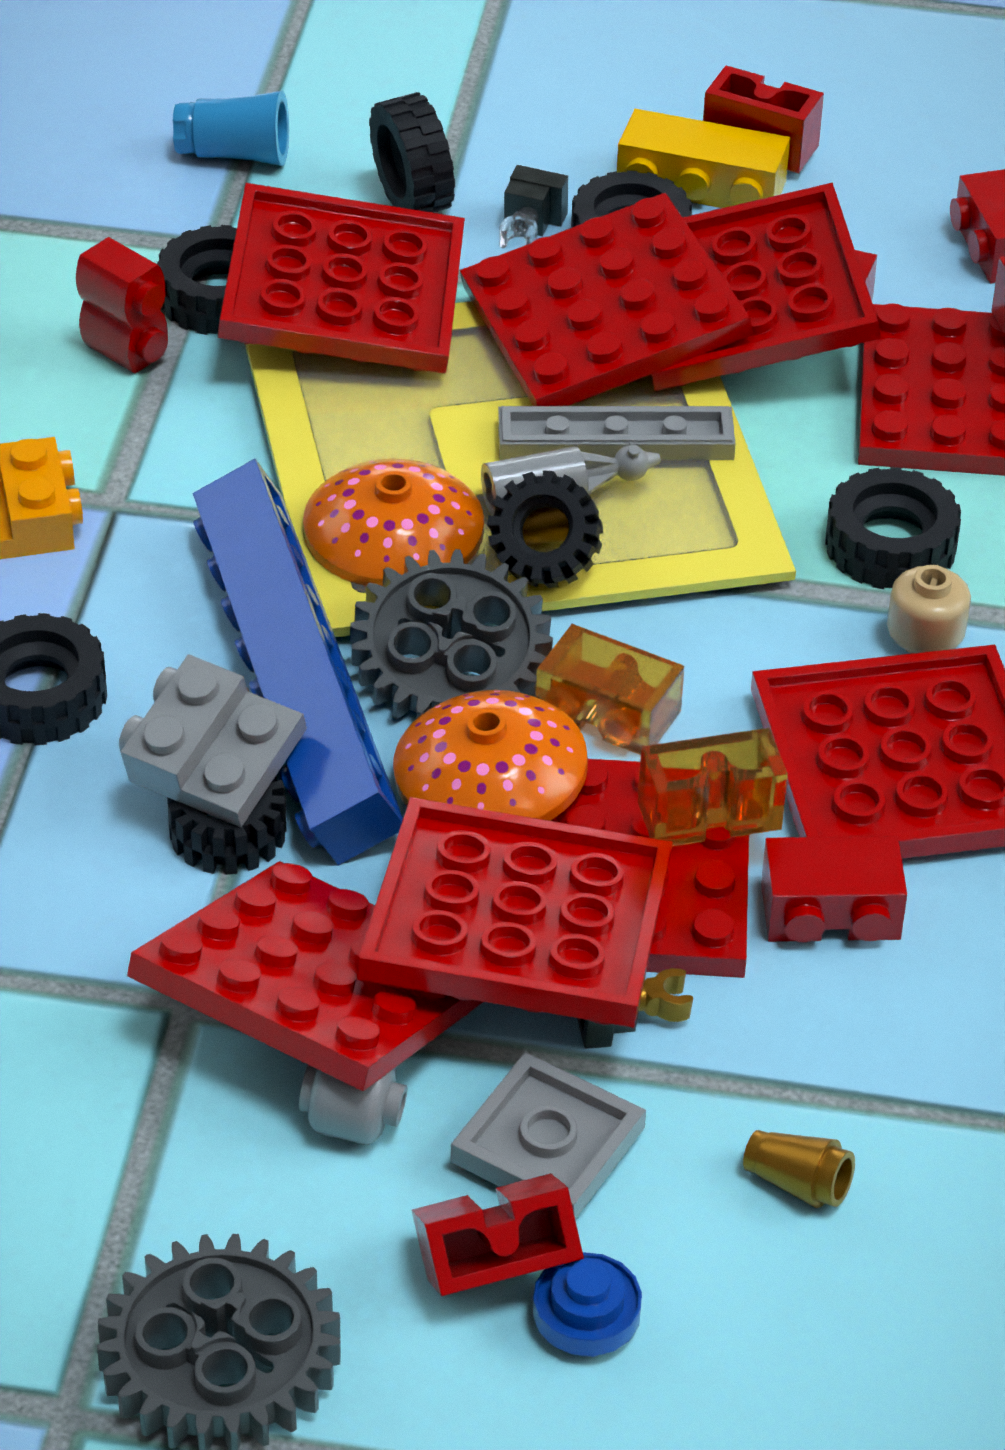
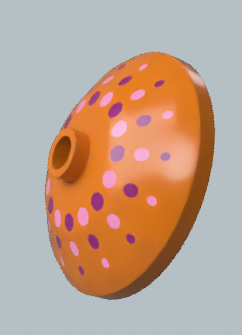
(390, 511)
(493, 755)

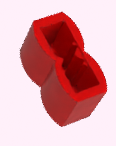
(122, 305)

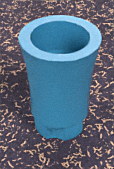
(234, 128)

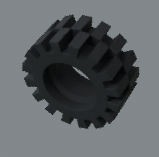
(538, 493)
(227, 844)

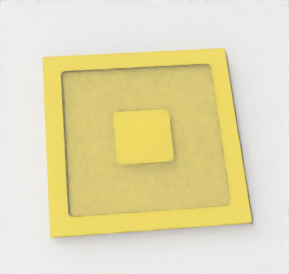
(663, 535)

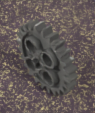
(447, 637)
(219, 1343)

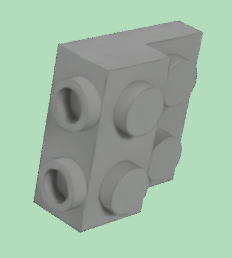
(209, 740)

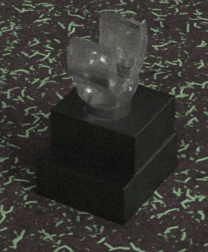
(532, 203)

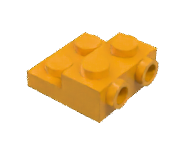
(34, 500)

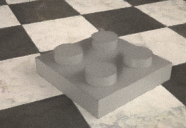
(548, 1124)

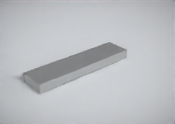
(604, 430)

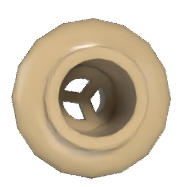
(928, 609)

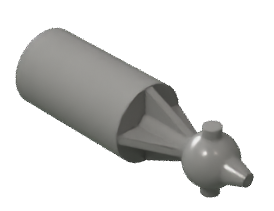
(585, 468)

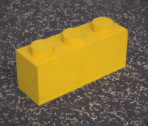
(707, 159)

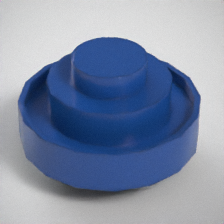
(587, 1305)

